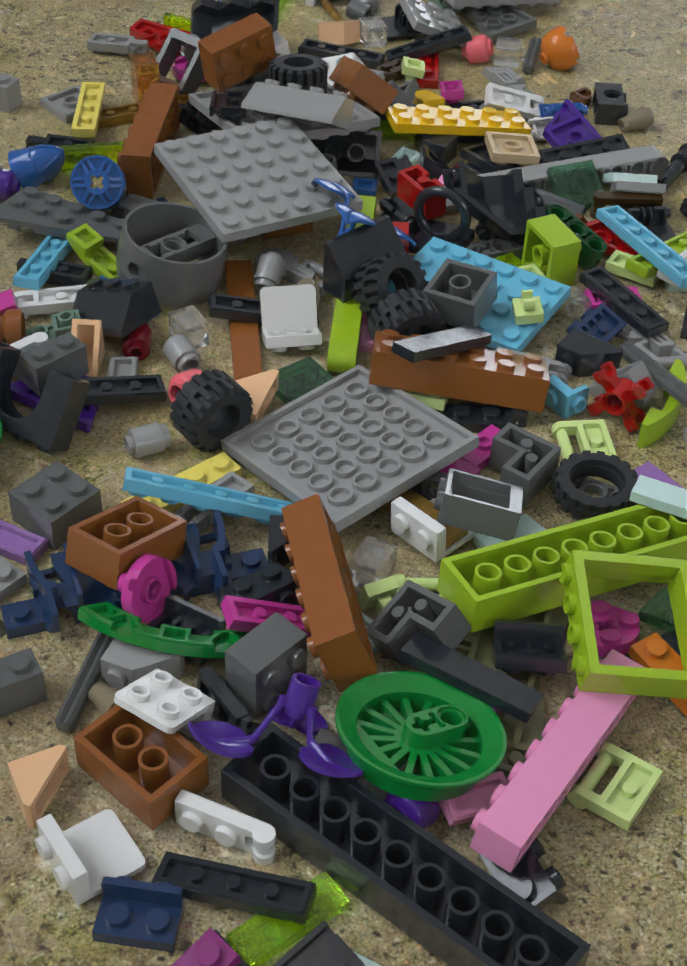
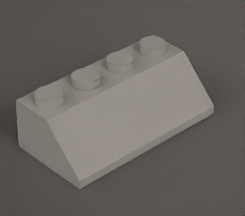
(299, 104)

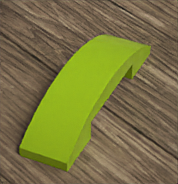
(90, 249)
(657, 421)

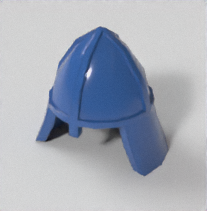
(36, 164)

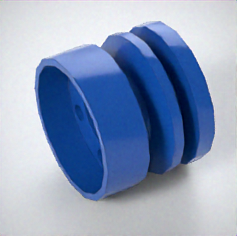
(82, 184)

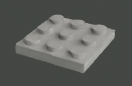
(429, 17)

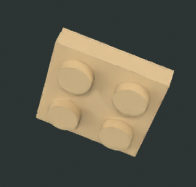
(512, 148)

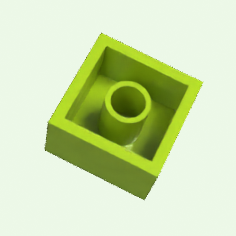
(552, 248)

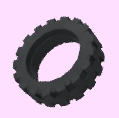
(595, 465)

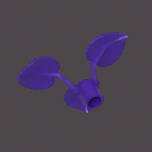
(292, 710)

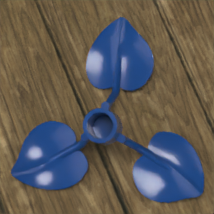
(348, 214)

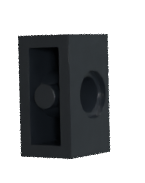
(609, 103)

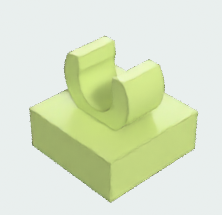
(412, 68)
(527, 308)
(378, 594)

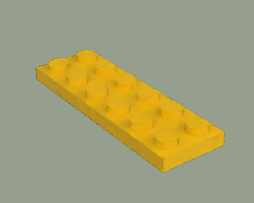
(454, 121)

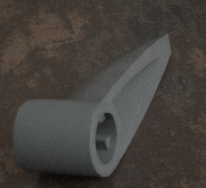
(361, 8)

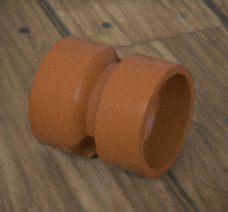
(12, 326)

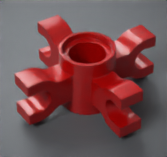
(619, 396)

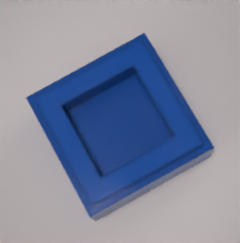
(365, 186)

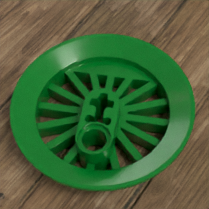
(439, 729)

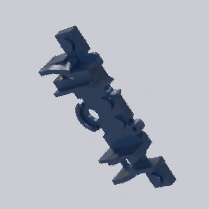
(195, 570)

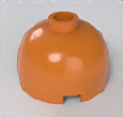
(558, 50)

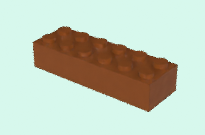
(155, 123)
(467, 375)
(327, 593)

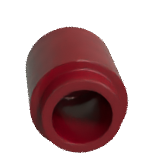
(138, 343)

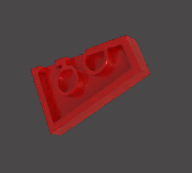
(152, 32)

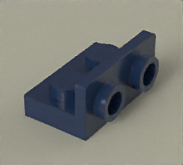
(599, 323)
(139, 914)

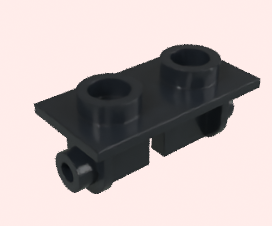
(399, 212)

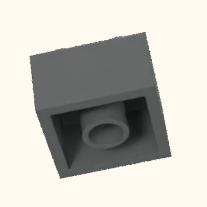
(462, 292)
(54, 502)
(264, 663)

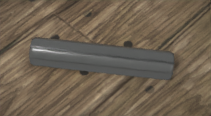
(531, 55)

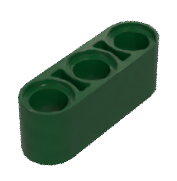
(592, 245)

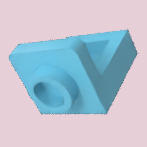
(564, 399)

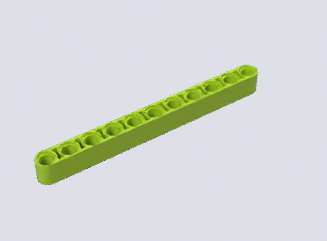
(347, 318)

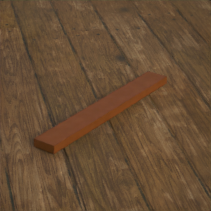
(243, 335)

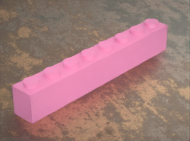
(549, 772)

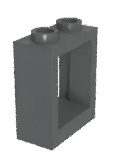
(167, 55)
(479, 504)

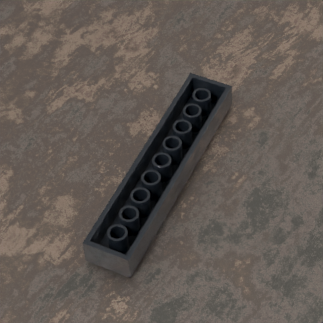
(394, 863)

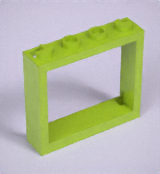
(581, 634)

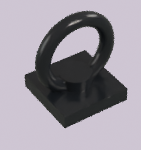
(458, 235)

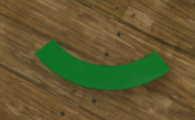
(168, 639)

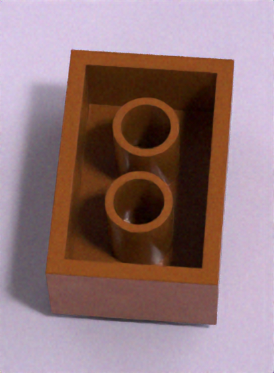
(237, 52)
(363, 85)
(120, 535)
(140, 764)

